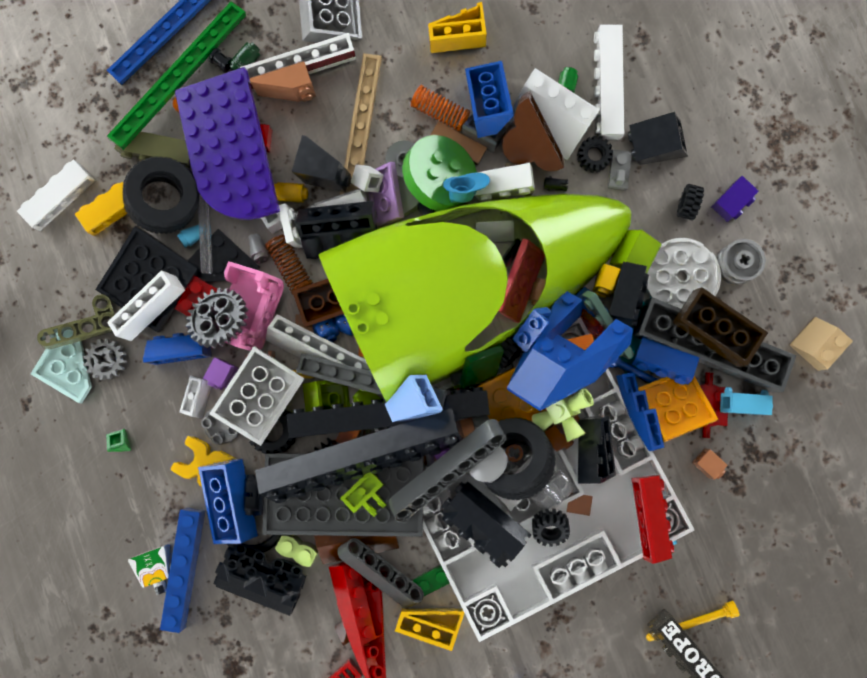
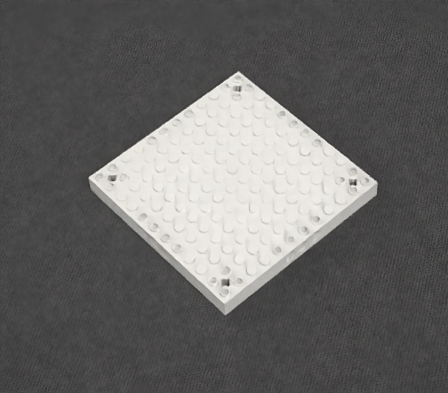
(595, 544)

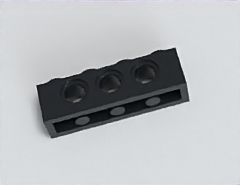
(336, 219)

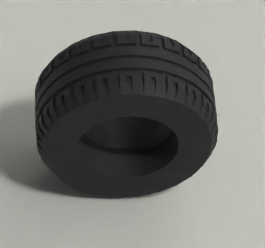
(160, 170)
(539, 470)

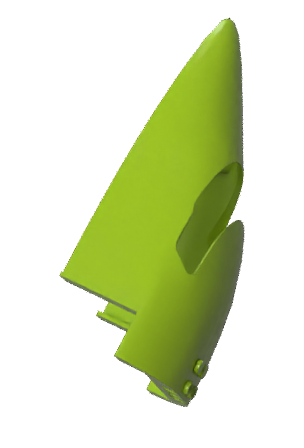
(435, 285)

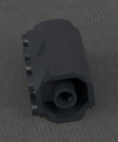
(485, 524)
(265, 582)

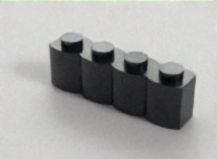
(316, 245)

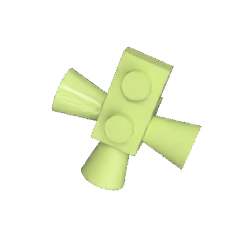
(563, 412)

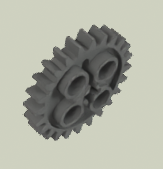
(216, 311)

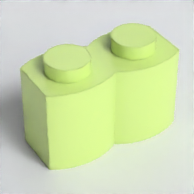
(293, 547)

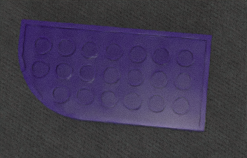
(227, 146)

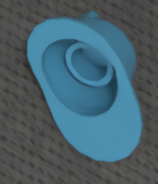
(464, 187)

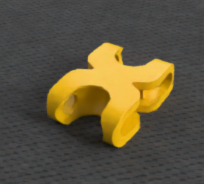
(202, 457)

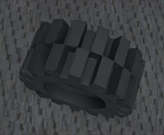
(600, 144)
(690, 202)
(510, 353)
(547, 519)

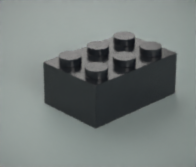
(629, 294)

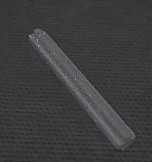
(205, 236)

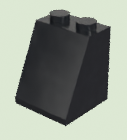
(658, 139)
(319, 168)

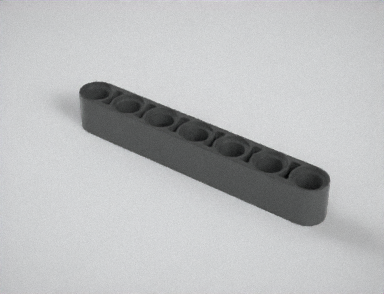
(447, 470)

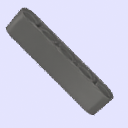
(390, 582)

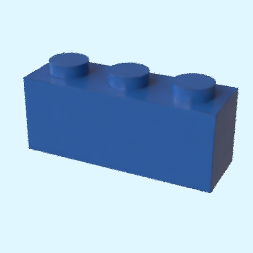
(665, 361)

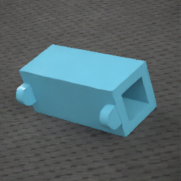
(746, 403)

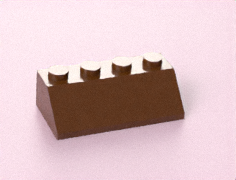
(317, 303)
(328, 545)

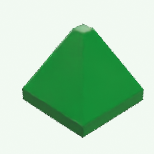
(118, 441)

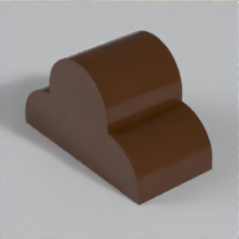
(530, 138)

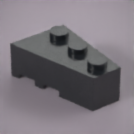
(595, 451)

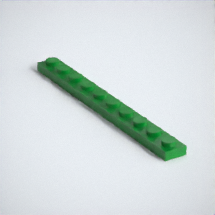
(176, 75)

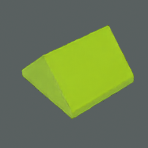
(636, 248)

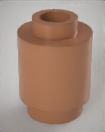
(536, 290)

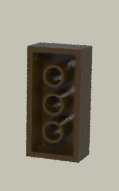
(720, 327)

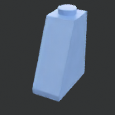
(413, 400)

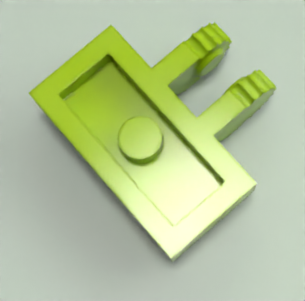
(362, 491)

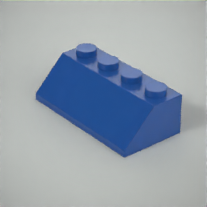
(489, 98)
(224, 500)

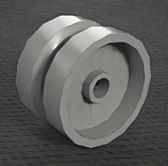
(741, 261)

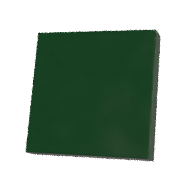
(481, 366)

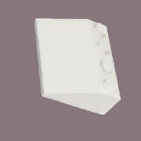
(563, 110)
(257, 395)

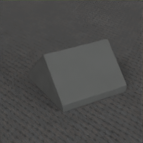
(490, 142)

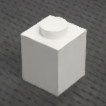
(367, 178)

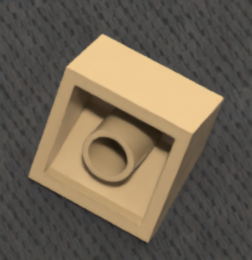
(821, 343)

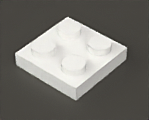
(288, 219)

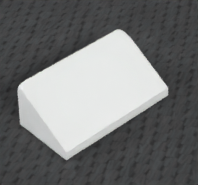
(497, 230)
(195, 397)

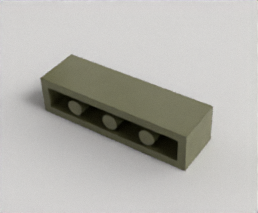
(152, 145)

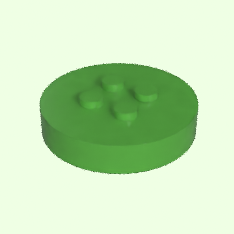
(430, 164)

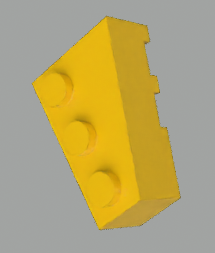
(458, 31)
(431, 625)

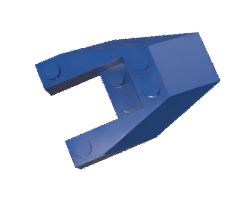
(560, 368)

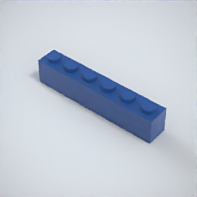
(182, 570)

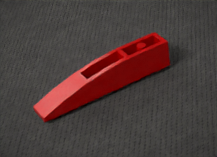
(362, 618)

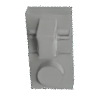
(620, 170)

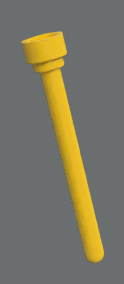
(728, 610)

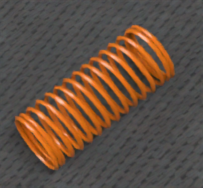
(421, 91)

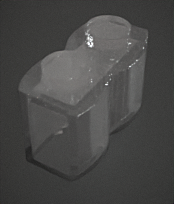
(555, 491)

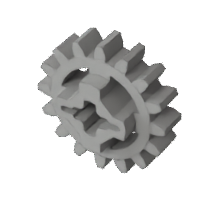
(109, 353)

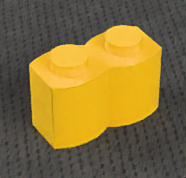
(606, 281)

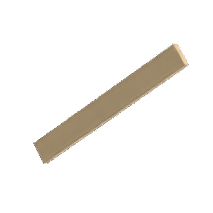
(362, 114)

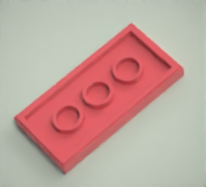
(521, 279)

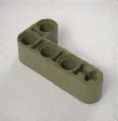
(77, 326)

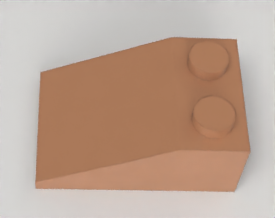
(286, 83)

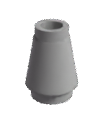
(257, 249)

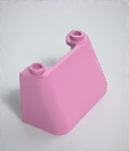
(261, 296)

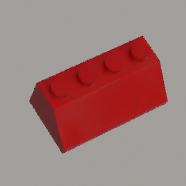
(652, 518)

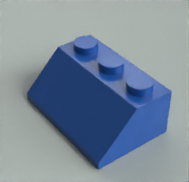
(174, 349)

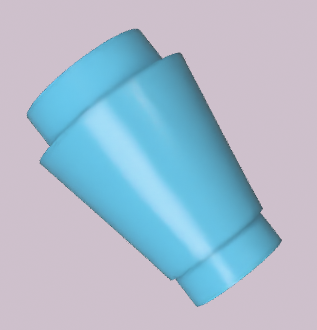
(189, 236)

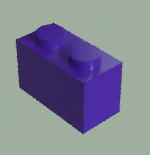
(735, 198)

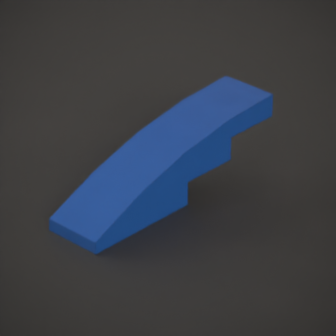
(643, 418)

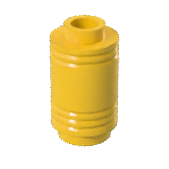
(291, 192)

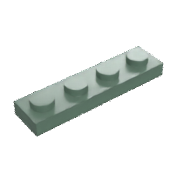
(595, 305)

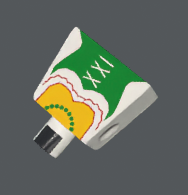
(153, 568)

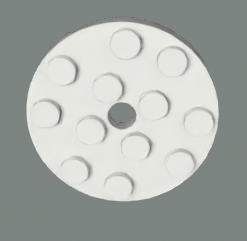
(686, 256)

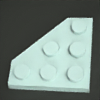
(64, 369)

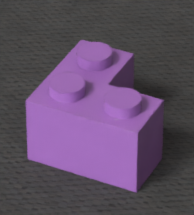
(220, 373)

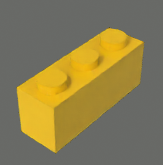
(103, 211)

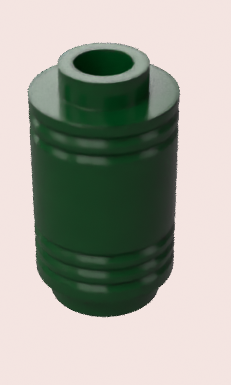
(246, 55)

